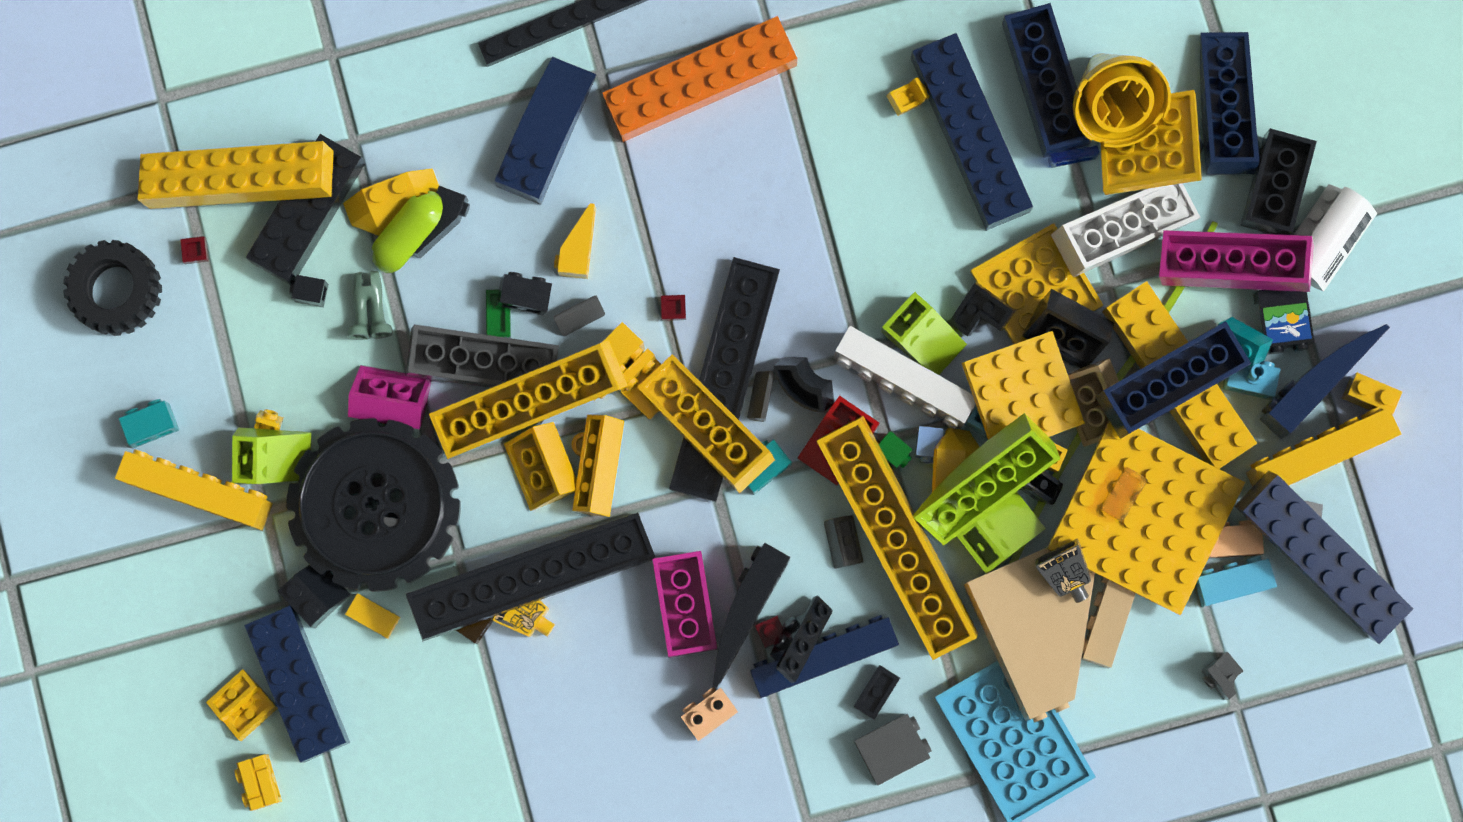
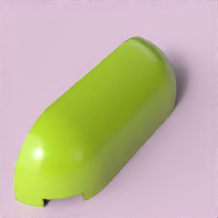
(406, 232)

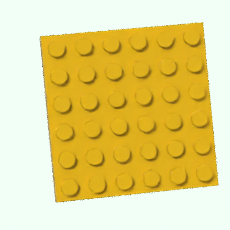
(1168, 528)

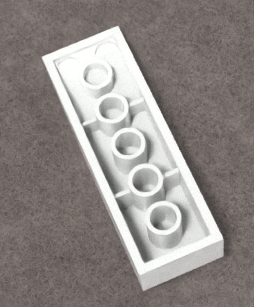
(1123, 227)

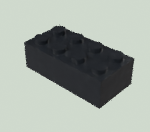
(1278, 183)

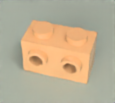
(711, 717)

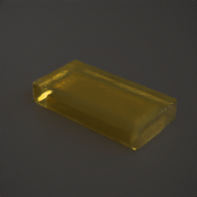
(1124, 494)

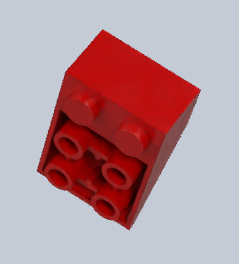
(839, 414)

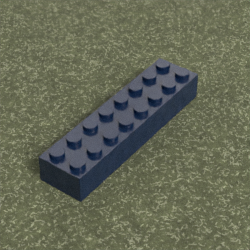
(971, 131)
(1323, 557)

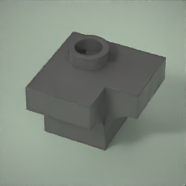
(1222, 674)

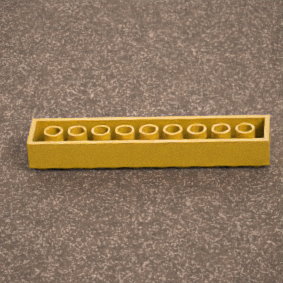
(897, 537)

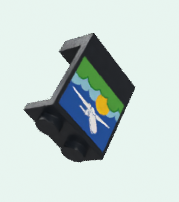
(1285, 319)

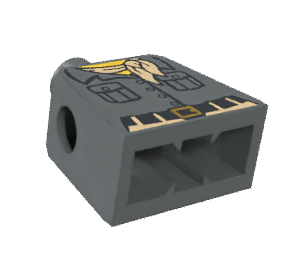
(1066, 570)

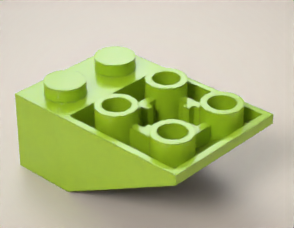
(923, 334)
(267, 455)
(1001, 532)

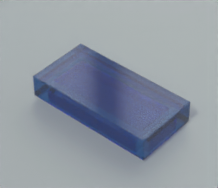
(1073, 156)

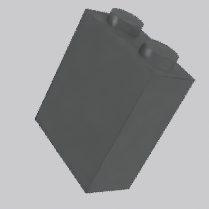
(893, 749)

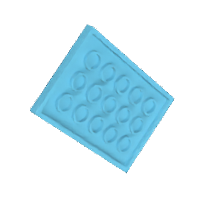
(1017, 759)

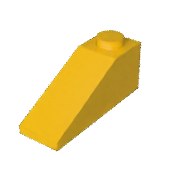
(576, 249)

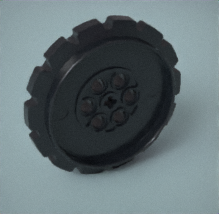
(324, 496)

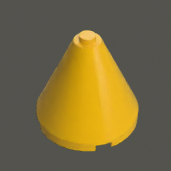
(1120, 99)

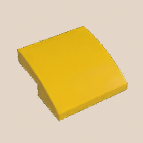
(242, 705)

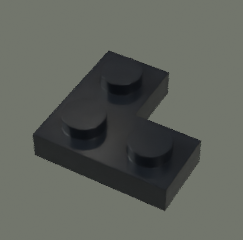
(981, 304)

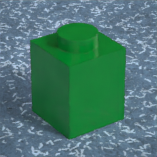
(895, 451)

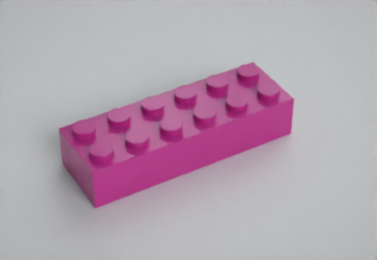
(1236, 260)

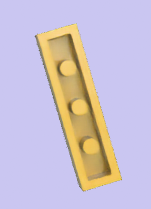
(598, 465)

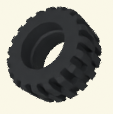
(90, 266)

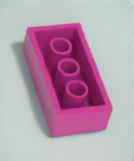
(684, 604)

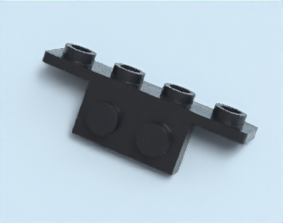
(799, 638)

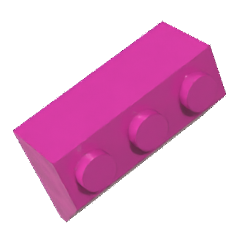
(388, 396)

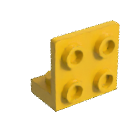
(634, 377)

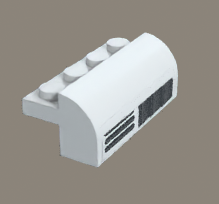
(1336, 227)

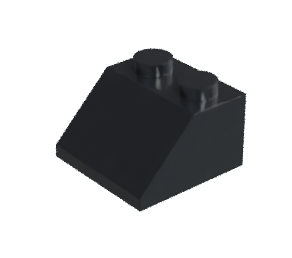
(313, 595)

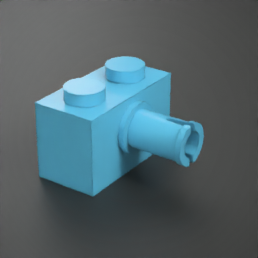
(1255, 381)

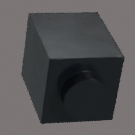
(309, 290)

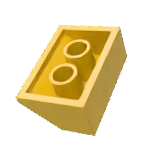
(541, 465)

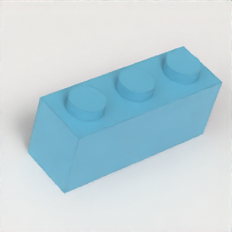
(1235, 581)

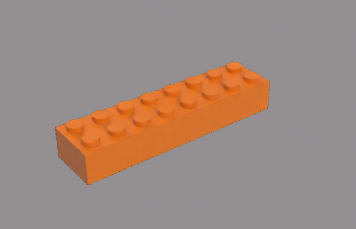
(700, 79)

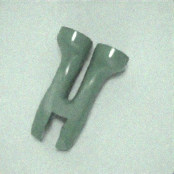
(361, 295)

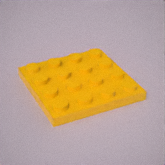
(1162, 158)
(1025, 276)
(1021, 381)

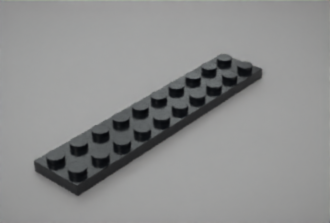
(728, 364)
(530, 576)

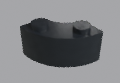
(803, 384)

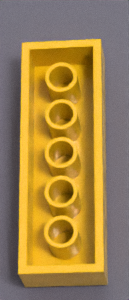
(1329, 448)
(196, 491)

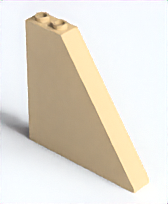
(1032, 633)

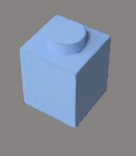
(926, 442)

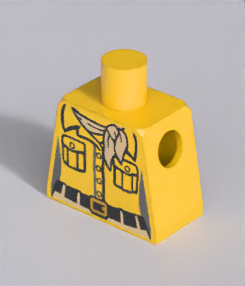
(527, 619)

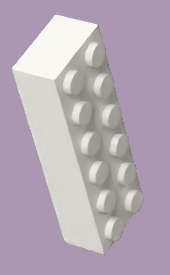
(904, 377)

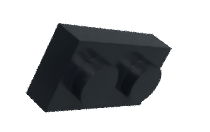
(876, 692)

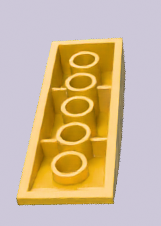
(706, 423)

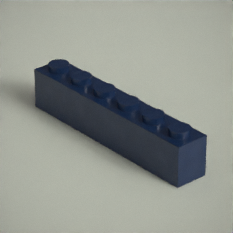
(830, 655)

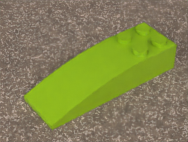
(987, 478)

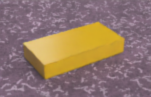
(372, 616)

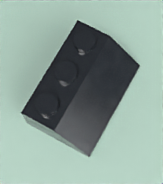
(1077, 330)

